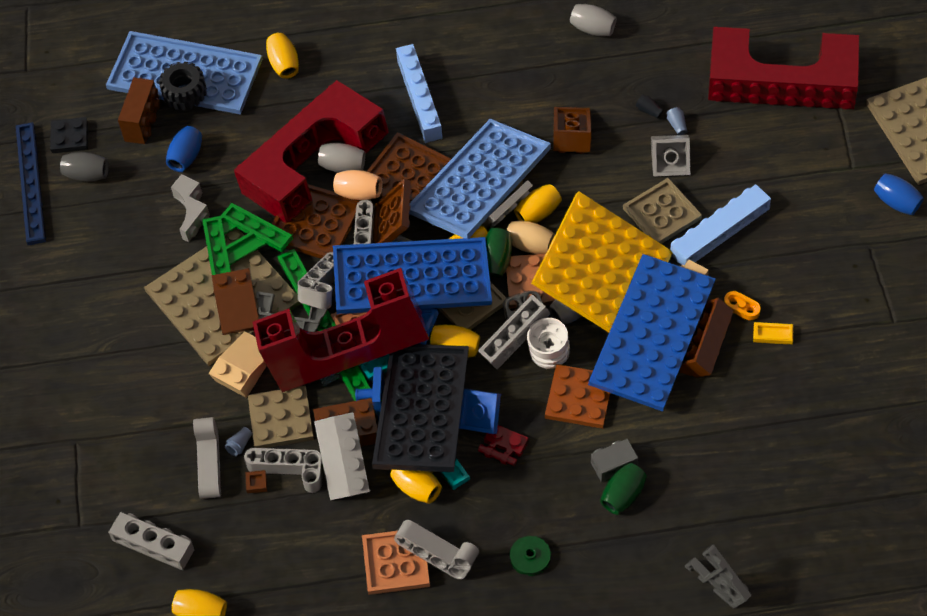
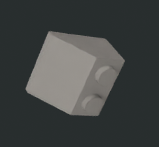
(670, 155)

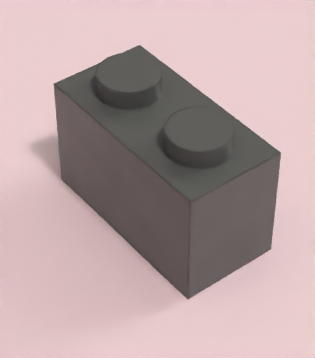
(613, 458)

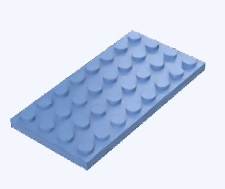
(226, 71)
(478, 178)

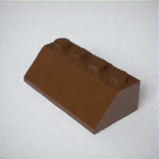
(707, 339)

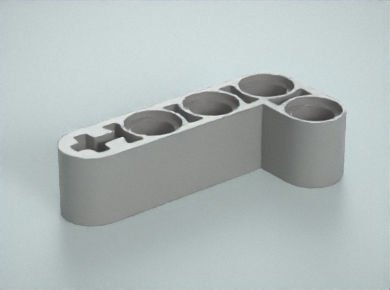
(364, 234)
(315, 285)
(207, 457)
(255, 462)
(436, 550)

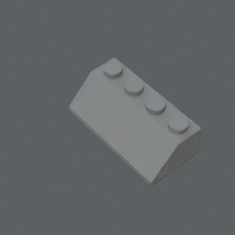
(341, 456)

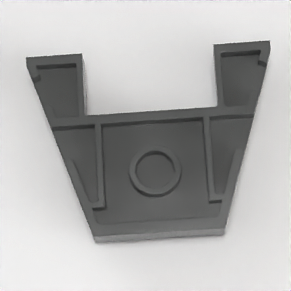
(316, 315)
(724, 579)

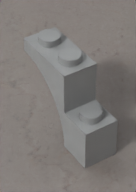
(188, 193)

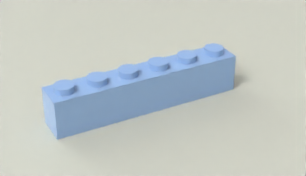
(419, 93)
(721, 225)

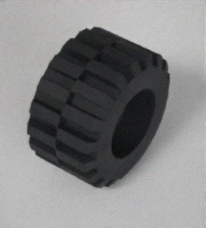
(185, 96)

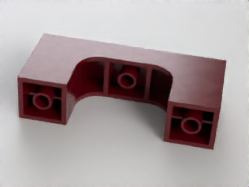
(825, 84)
(334, 115)
(306, 356)

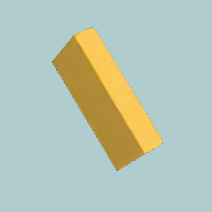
(773, 333)

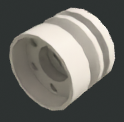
(546, 334)

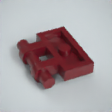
(505, 440)

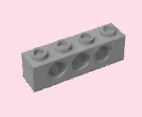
(513, 332)
(176, 556)

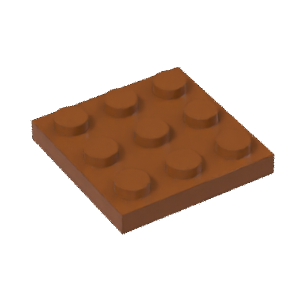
(574, 400)

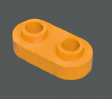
(742, 305)

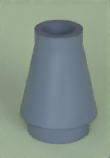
(677, 120)
(237, 443)

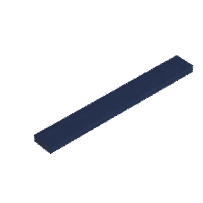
(30, 184)

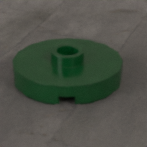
(533, 564)

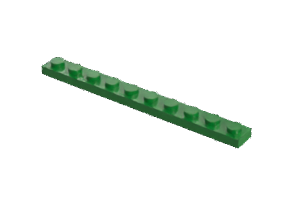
(295, 271)

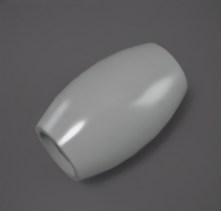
(593, 20)
(341, 157)

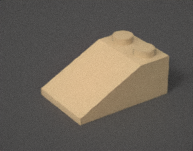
(239, 365)

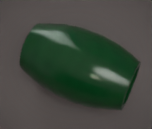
(498, 251)
(623, 488)

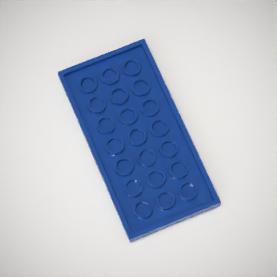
(437, 271)
(652, 332)

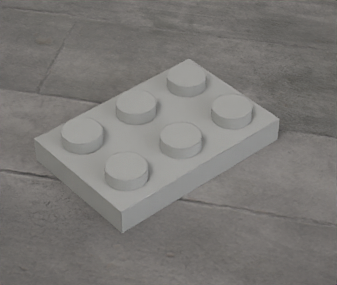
(508, 205)

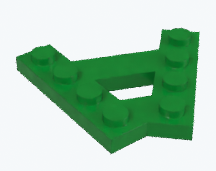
(258, 235)

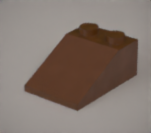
(571, 129)
(235, 300)

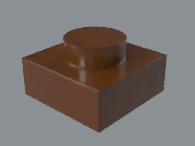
(256, 481)

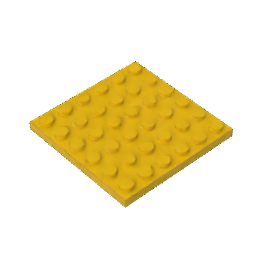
(594, 261)

